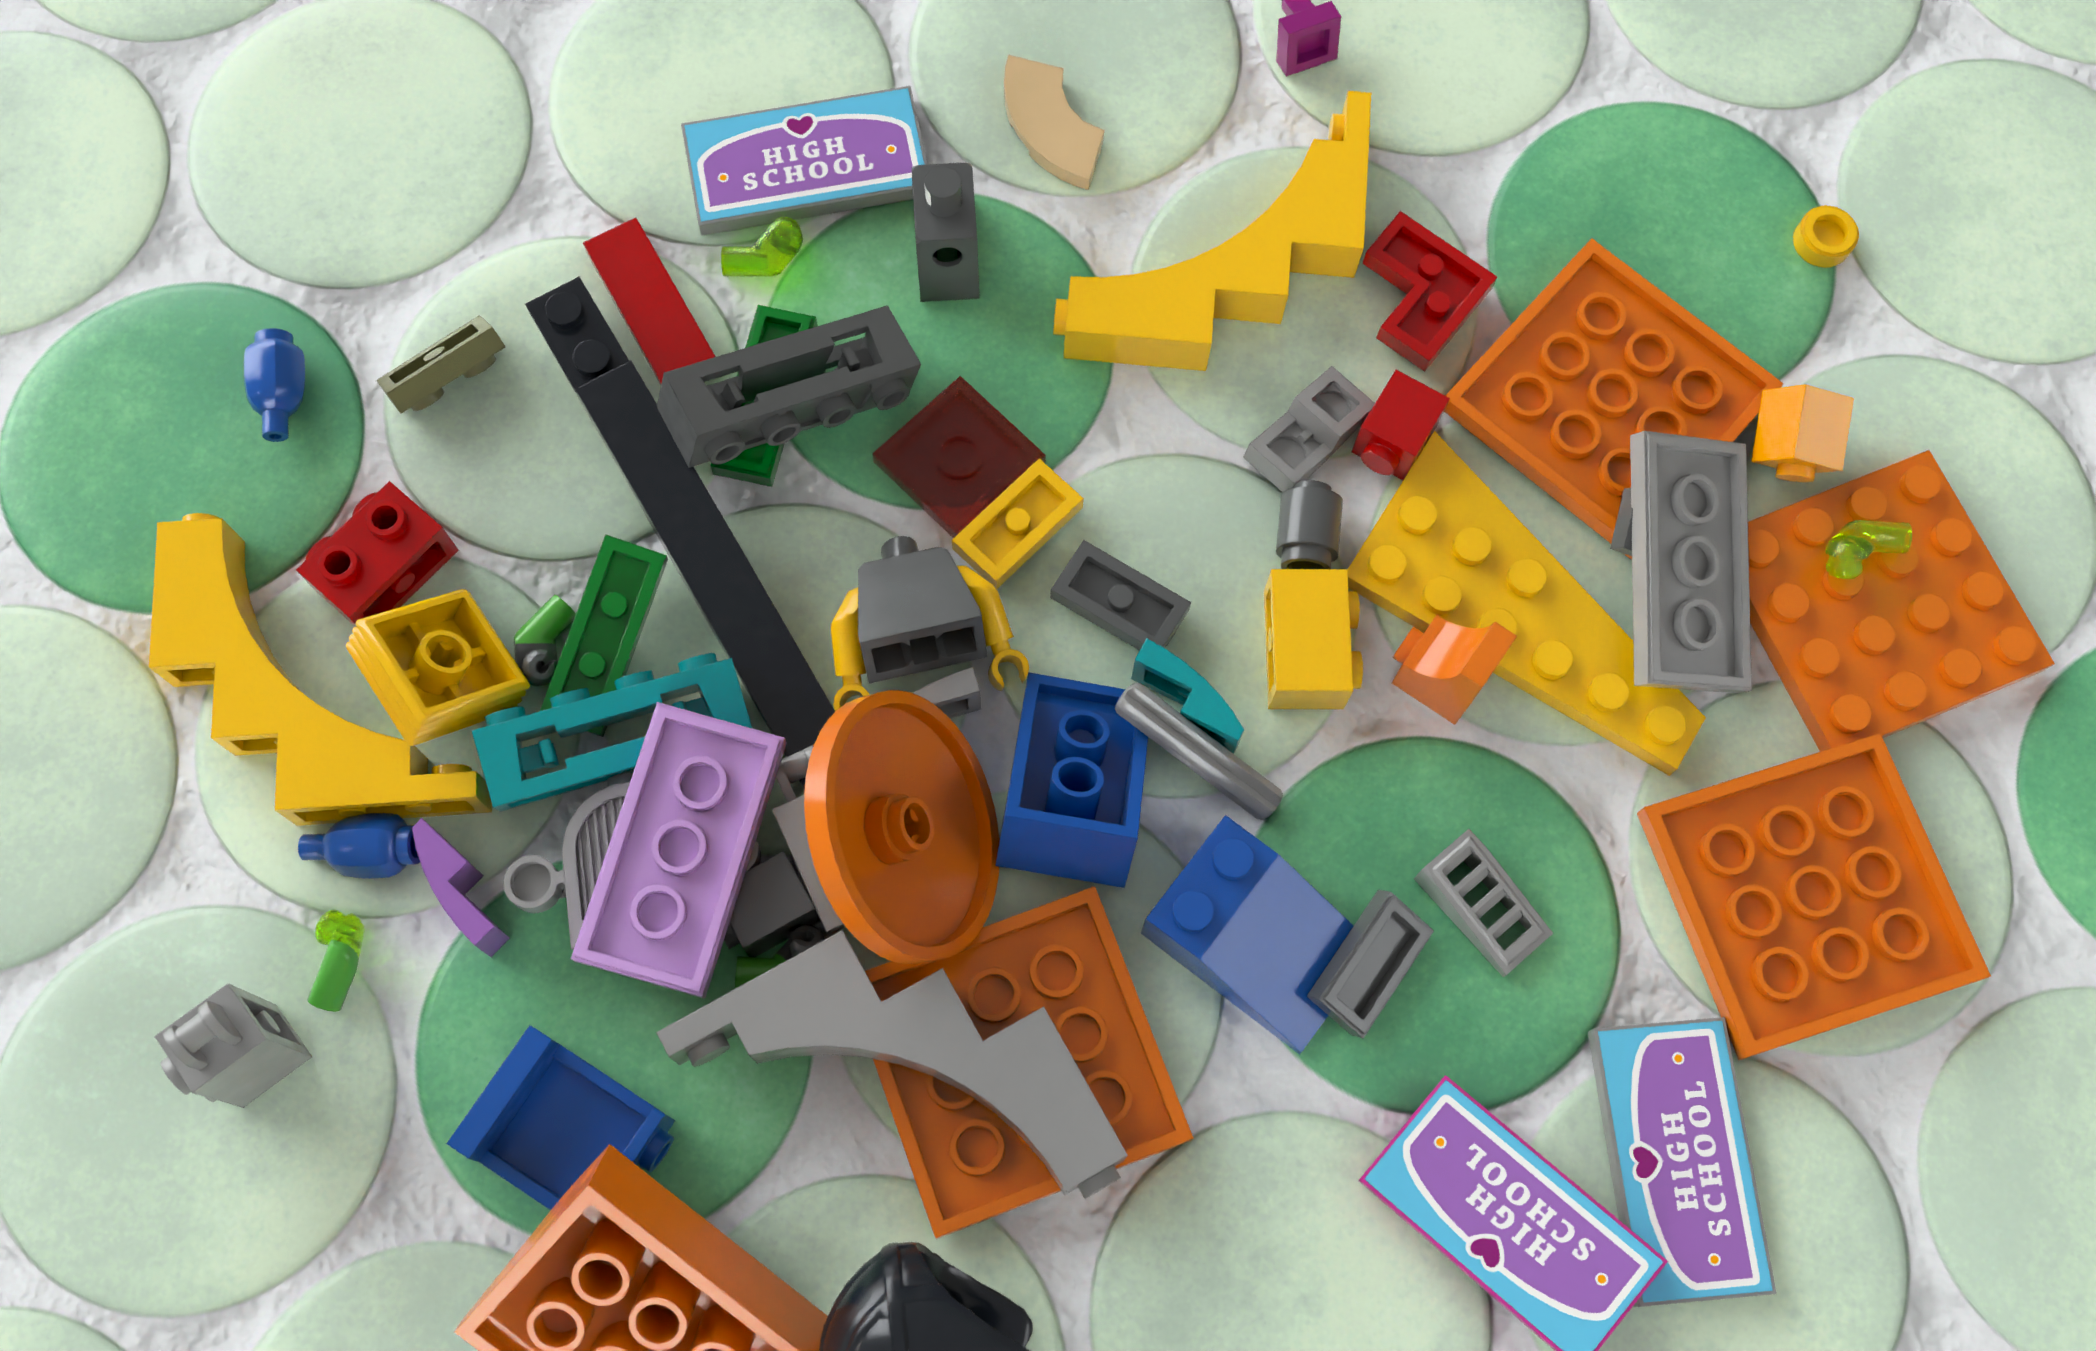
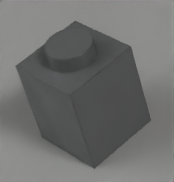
(769, 907)

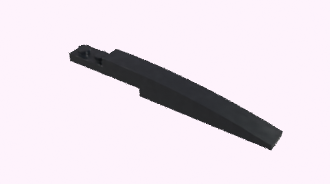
(683, 516)

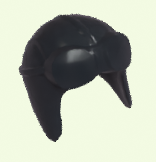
(921, 1303)

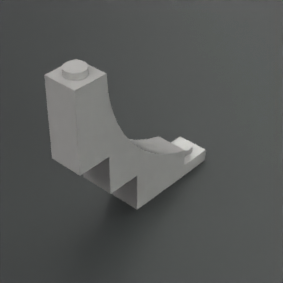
(829, 1007)

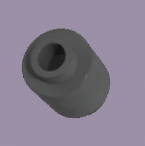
(1309, 526)

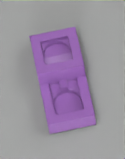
(450, 880)

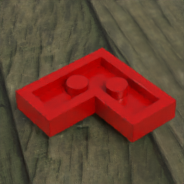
(1439, 286)

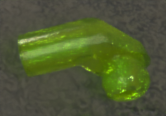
(769, 253)
(1859, 540)

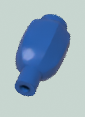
(274, 380)
(363, 846)

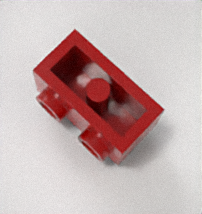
(377, 556)

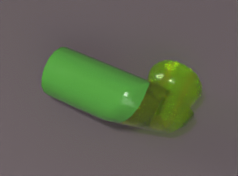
(344, 940)

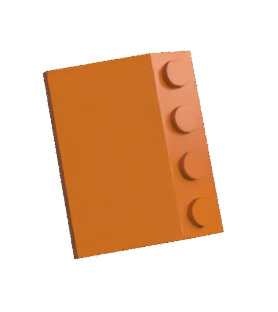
(636, 1272)

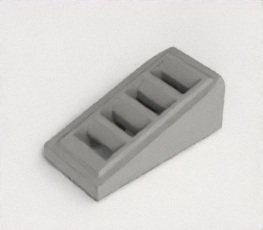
(1502, 888)

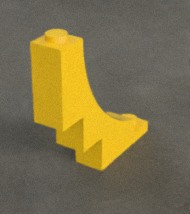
(1169, 311)
(324, 764)

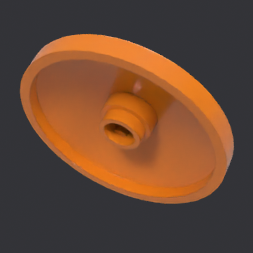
(902, 827)

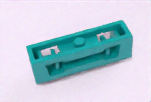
(575, 711)

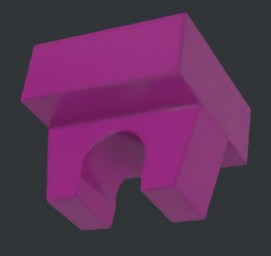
(1307, 35)

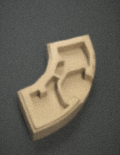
(1047, 124)

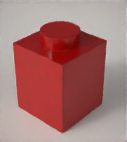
(1399, 425)

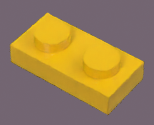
(1017, 523)

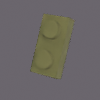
(462, 352)

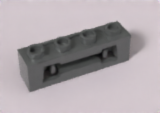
(787, 387)

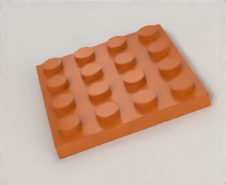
(1592, 367)
(1903, 634)
(1811, 895)
(1071, 965)

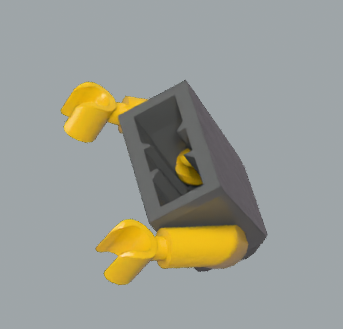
(918, 616)

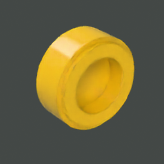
(1825, 236)

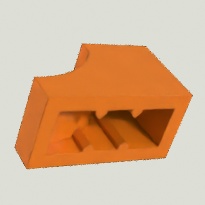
(1449, 664)

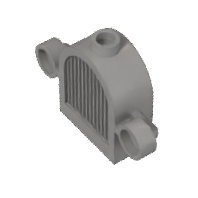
(537, 885)

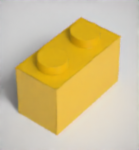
(1311, 639)

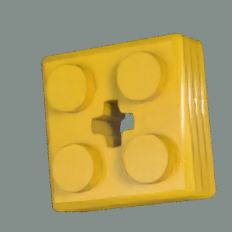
(436, 665)

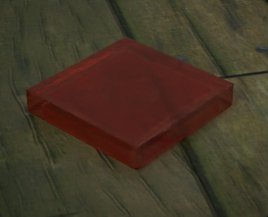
(956, 456)

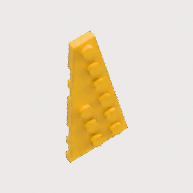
(1465, 556)

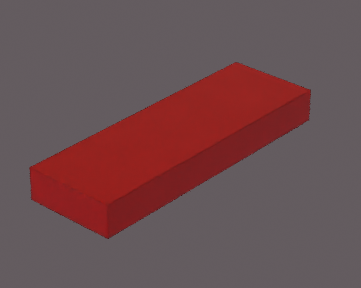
(647, 298)

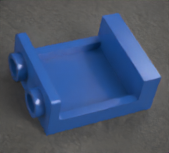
(552, 1117)

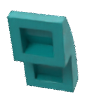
(1178, 681)

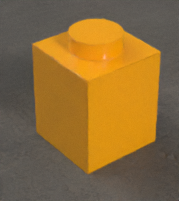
(1802, 431)

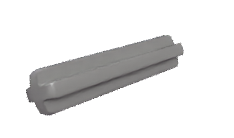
(1198, 751)

